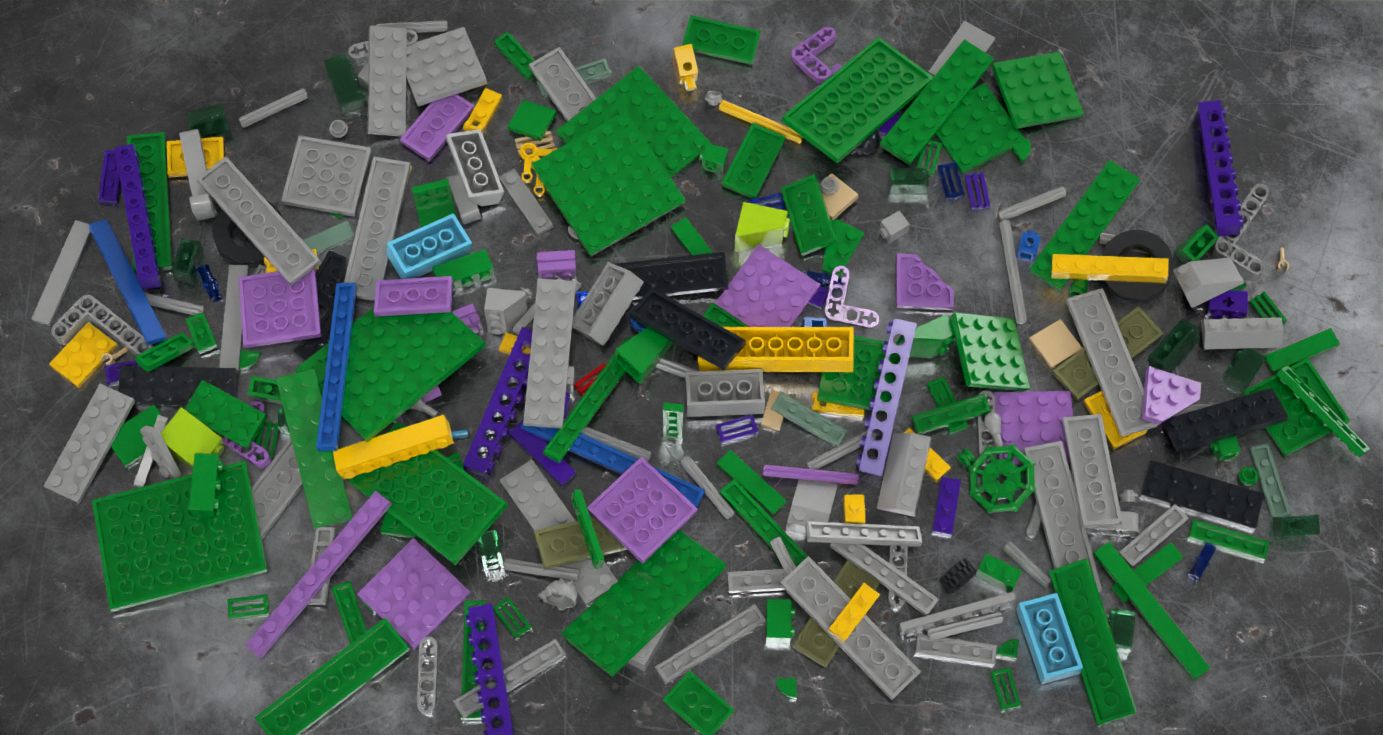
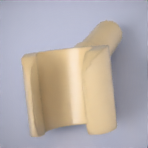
(1282, 260)
(112, 357)

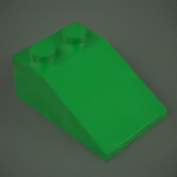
(931, 338)

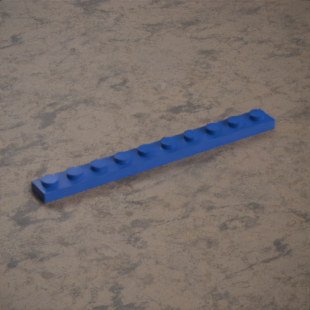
(336, 367)
(615, 460)

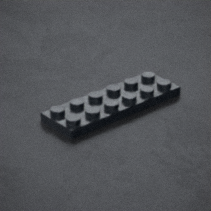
(681, 274)
(687, 328)
(172, 384)
(1225, 420)
(1202, 495)

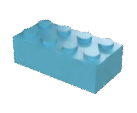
(427, 247)
(1049, 638)

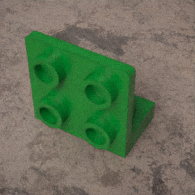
(433, 201)

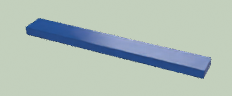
(127, 282)

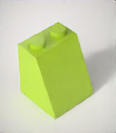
(760, 226)
(189, 436)

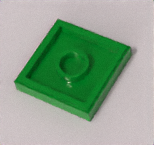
(532, 120)

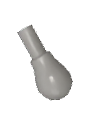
(421, 406)
(993, 424)

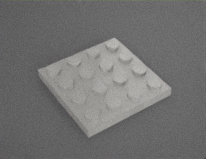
(442, 67)
(326, 176)

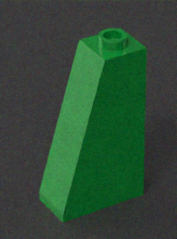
(642, 353)

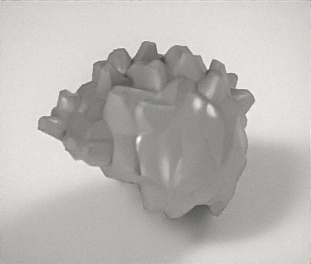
(560, 594)

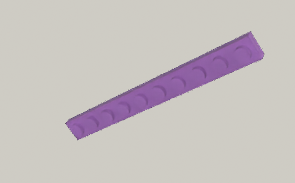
(318, 574)

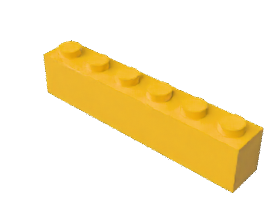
(1109, 268)
(393, 447)

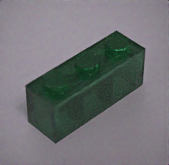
(345, 83)
(1174, 346)

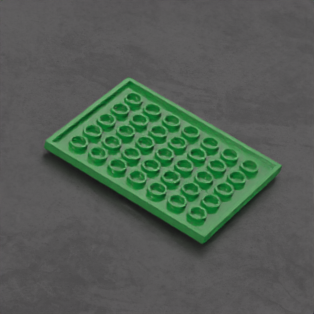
(396, 364)
(161, 551)

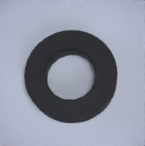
(1143, 241)
(228, 249)

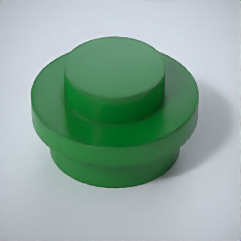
(1248, 476)

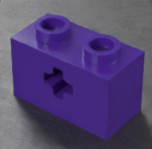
(1228, 305)

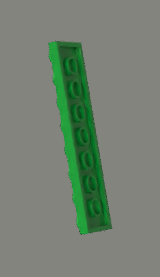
(936, 102)
(153, 166)
(1087, 220)
(317, 469)
(1094, 642)
(334, 681)

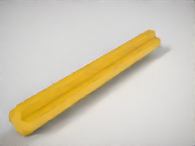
(752, 117)

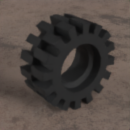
(957, 575)

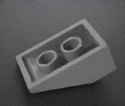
(1207, 279)
(811, 503)

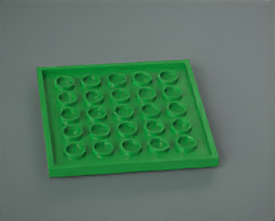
(659, 120)
(608, 183)

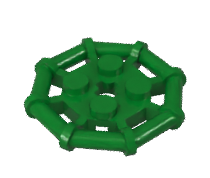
(992, 473)

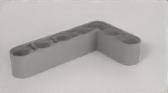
(201, 202)
(1229, 244)
(107, 324)

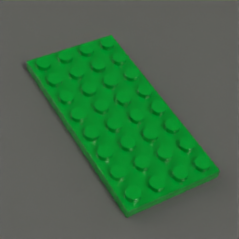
(857, 99)
(434, 501)
(643, 602)

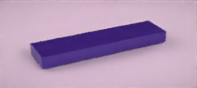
(534, 446)

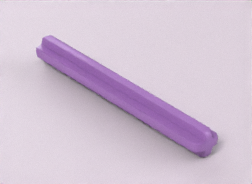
(810, 474)

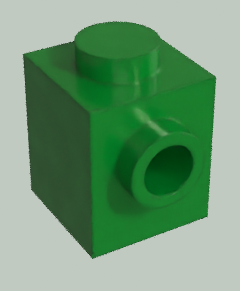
(714, 158)
(1226, 449)

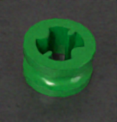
(965, 458)

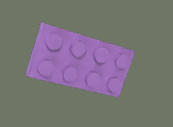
(438, 119)
(413, 296)

